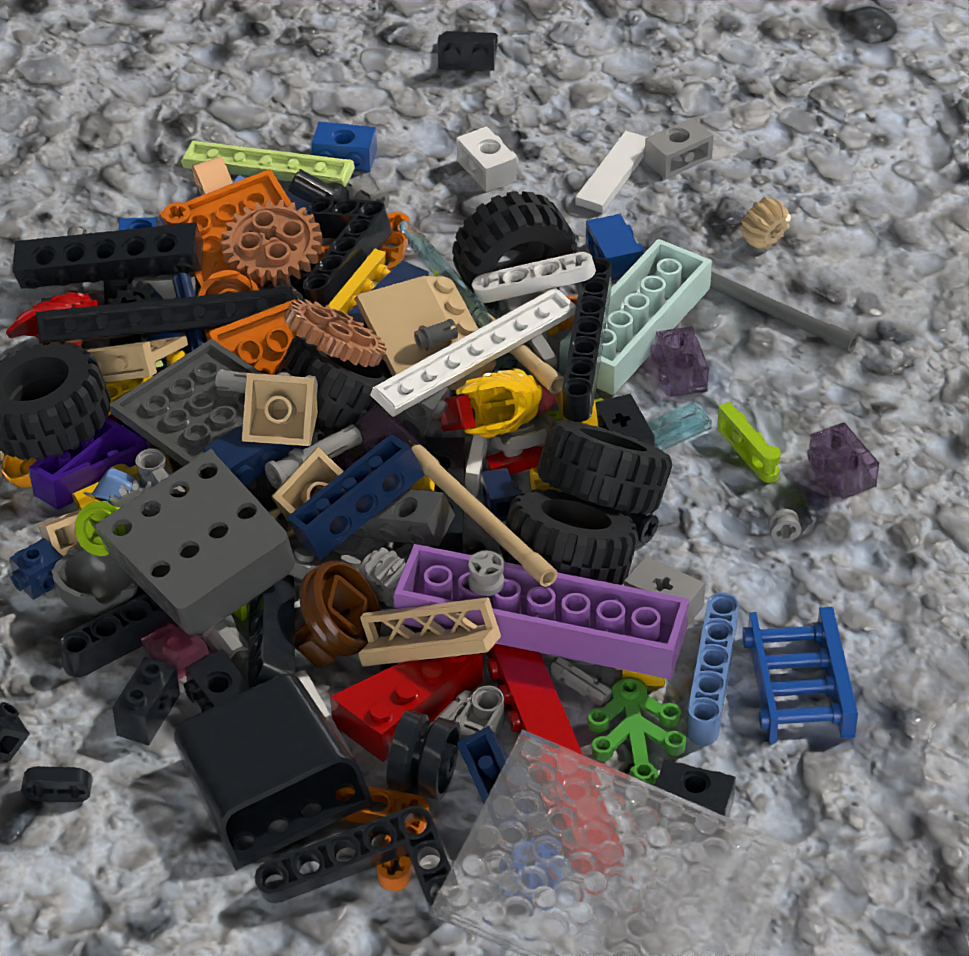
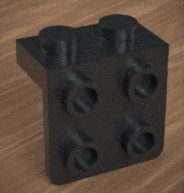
(467, 50)

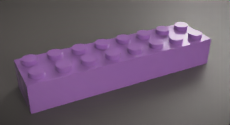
(567, 619)

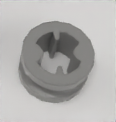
(782, 518)

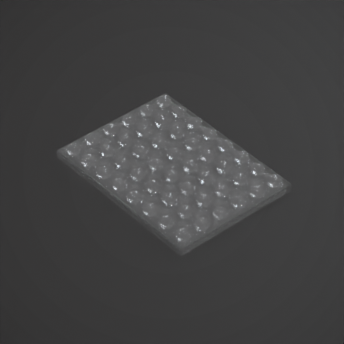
(608, 866)

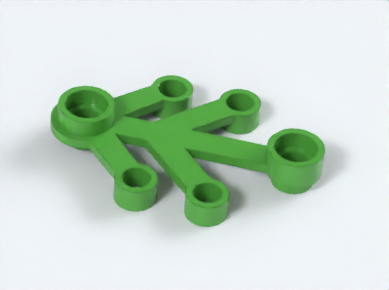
(630, 696)

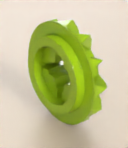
(85, 529)

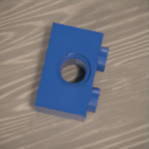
(347, 143)

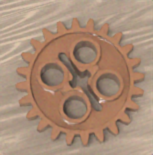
(272, 242)
(335, 333)

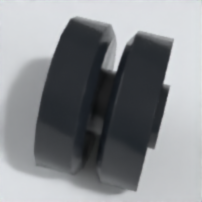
(423, 755)

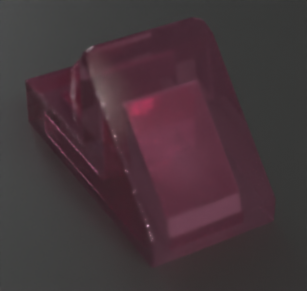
(174, 647)

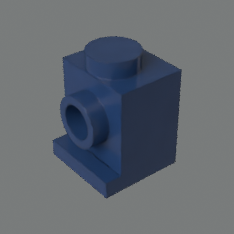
(498, 492)

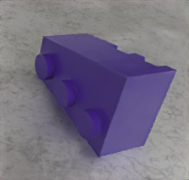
(61, 476)

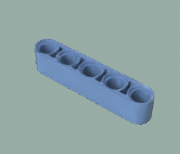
(712, 669)

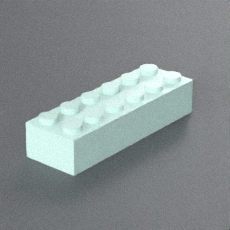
(646, 300)

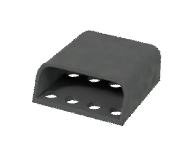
(201, 549)

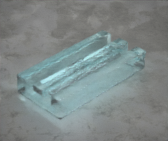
(679, 430)

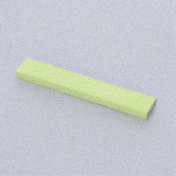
(284, 165)

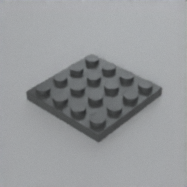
(181, 404)

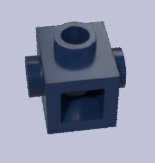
(33, 567)

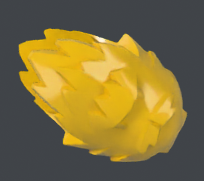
(502, 401)

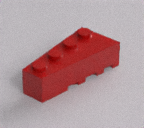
(375, 705)

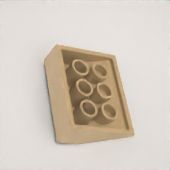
(403, 307)

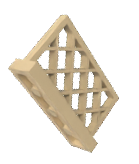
(134, 359)

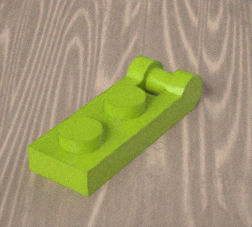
(748, 443)

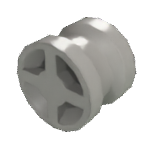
(486, 573)

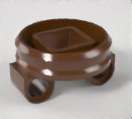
(322, 597)

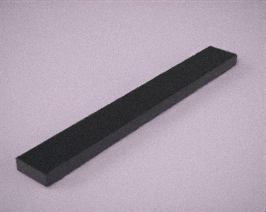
(155, 316)

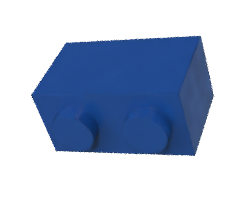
(614, 241)

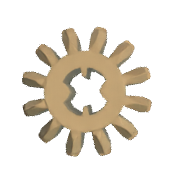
(765, 223)

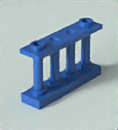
(829, 657)

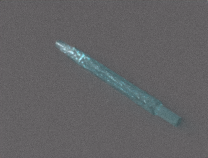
(440, 267)

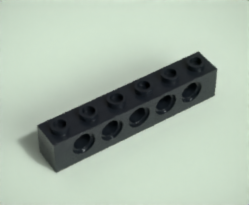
(108, 255)

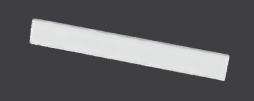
(472, 352)

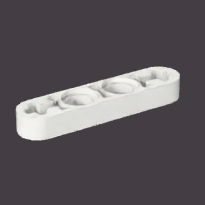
(502, 285)

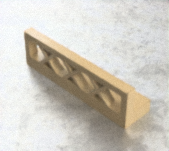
(430, 644)

